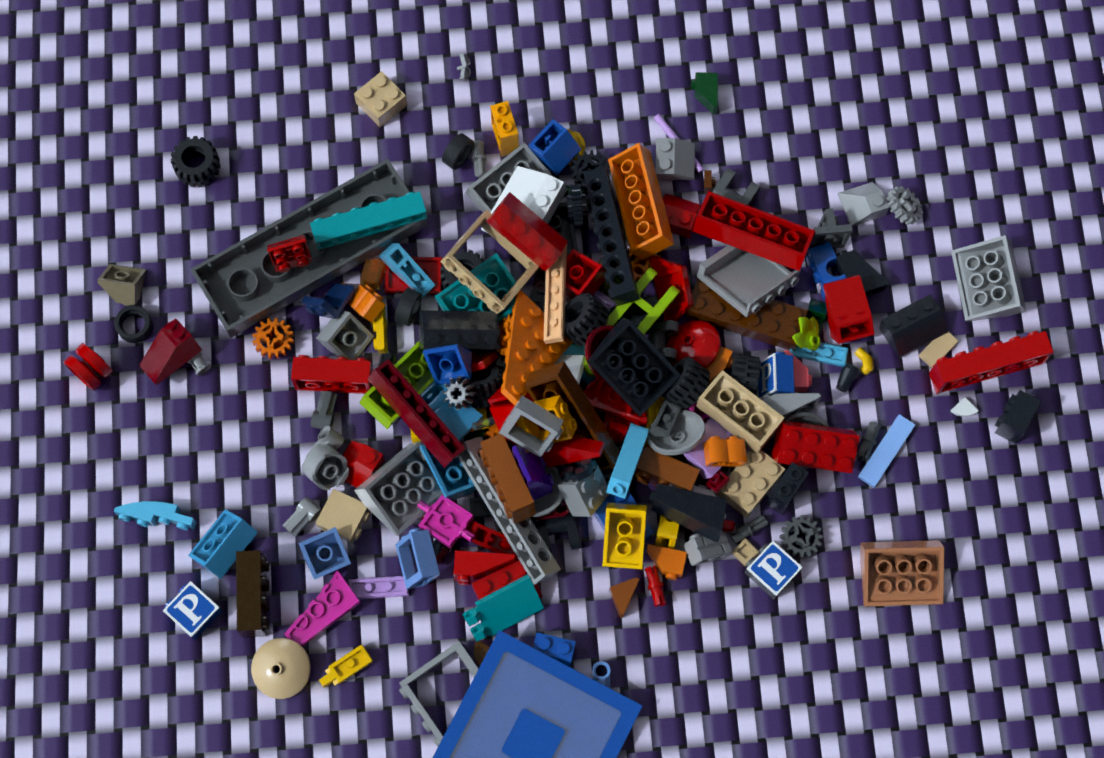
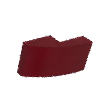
(716, 482)

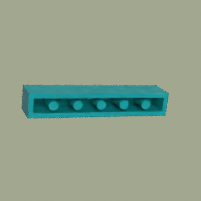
(368, 220)

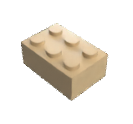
(751, 482)

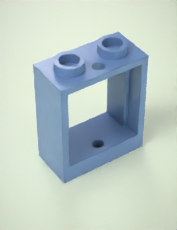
(417, 558)

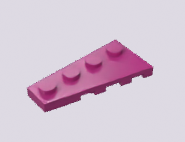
(327, 608)

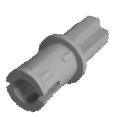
(479, 158)

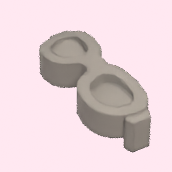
(465, 70)

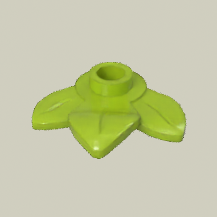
(808, 337)

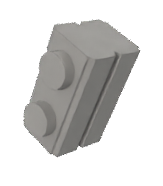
(705, 550)

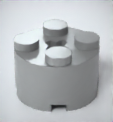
(325, 467)

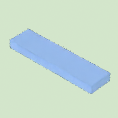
(886, 451)

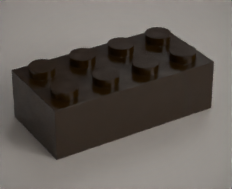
(251, 594)

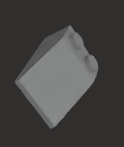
(792, 403)

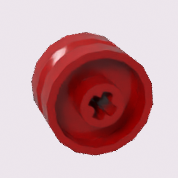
(86, 369)

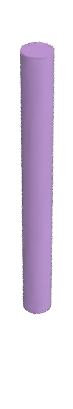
(671, 134)

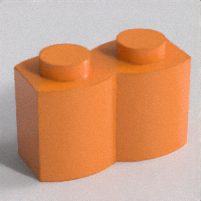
(367, 302)
(724, 452)

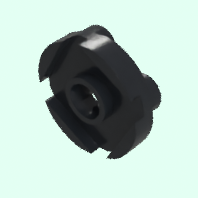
(577, 470)

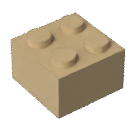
(380, 99)

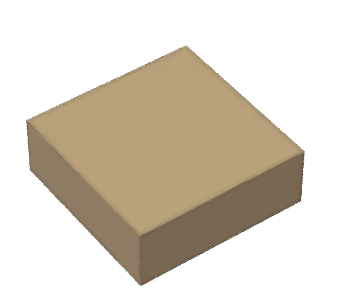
(745, 551)

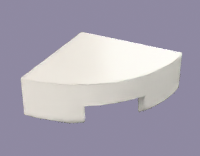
(964, 408)

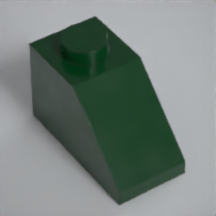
(706, 90)

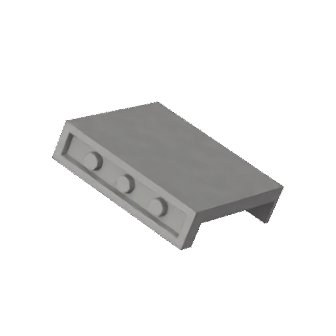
(745, 278)

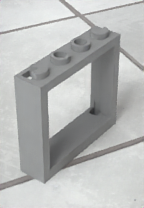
(407, 692)

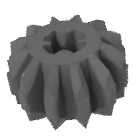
(457, 400)

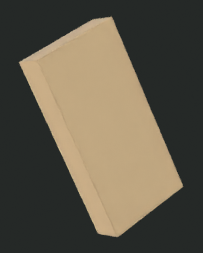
(938, 348)

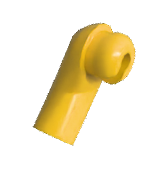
(867, 361)

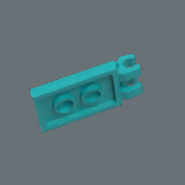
(503, 608)

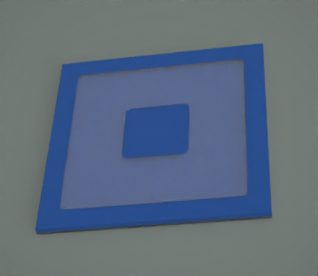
(536, 709)

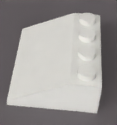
(535, 190)

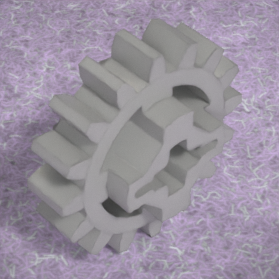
(904, 205)

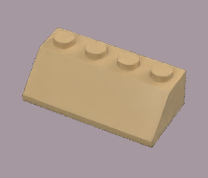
(739, 411)

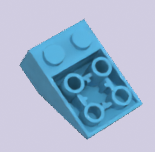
(457, 421)

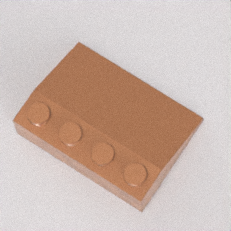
(902, 573)

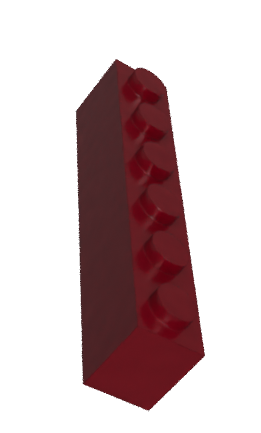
(416, 413)

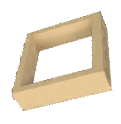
(475, 285)

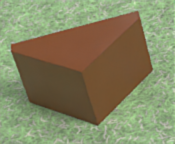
(622, 594)

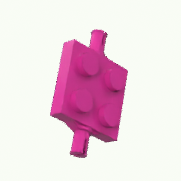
(446, 521)

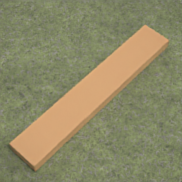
(555, 300)

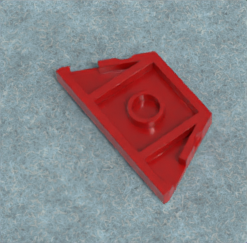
(676, 275)
(608, 401)

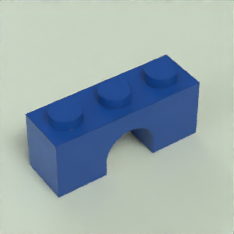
(820, 259)

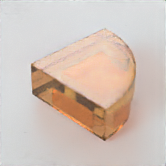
(480, 651)

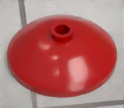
(703, 346)

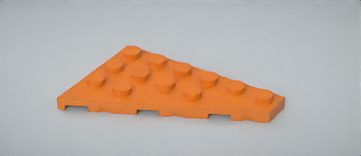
(527, 347)

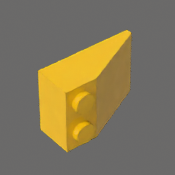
(624, 535)

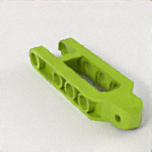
(653, 313)

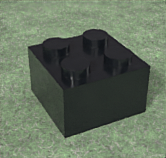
(1016, 416)

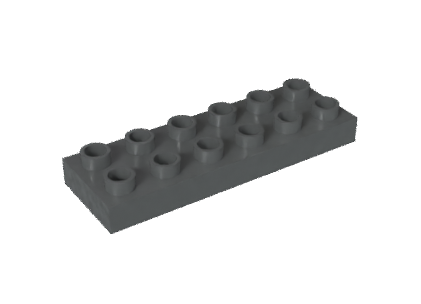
(243, 279)

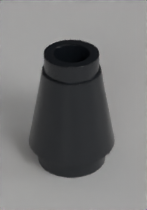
(847, 376)

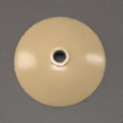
(293, 666)

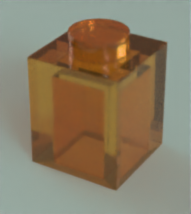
(373, 273)

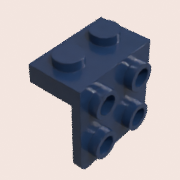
(333, 302)

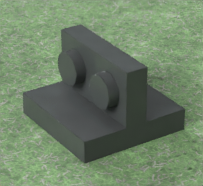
(830, 231)

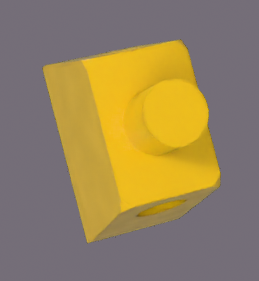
(666, 533)

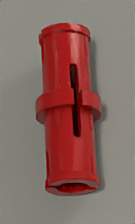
(655, 586)

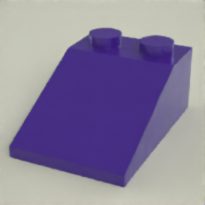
(533, 472)

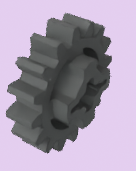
(804, 545)

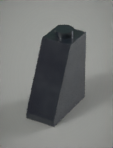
(853, 264)

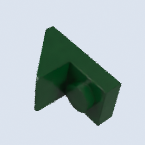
(818, 311)

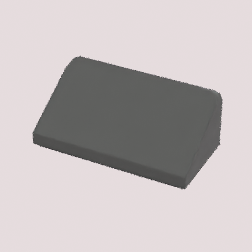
(665, 420)

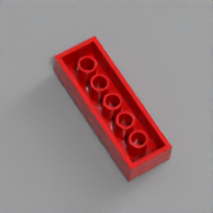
(753, 230)
(990, 361)

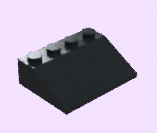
(633, 366)

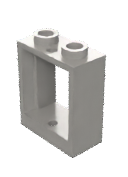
(540, 417)

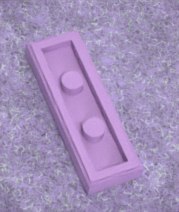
(379, 587)

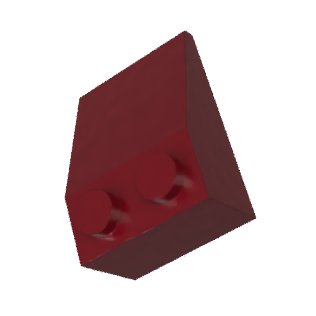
(169, 351)

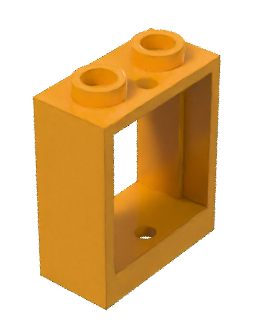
(504, 127)
(561, 410)

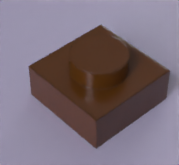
(709, 181)

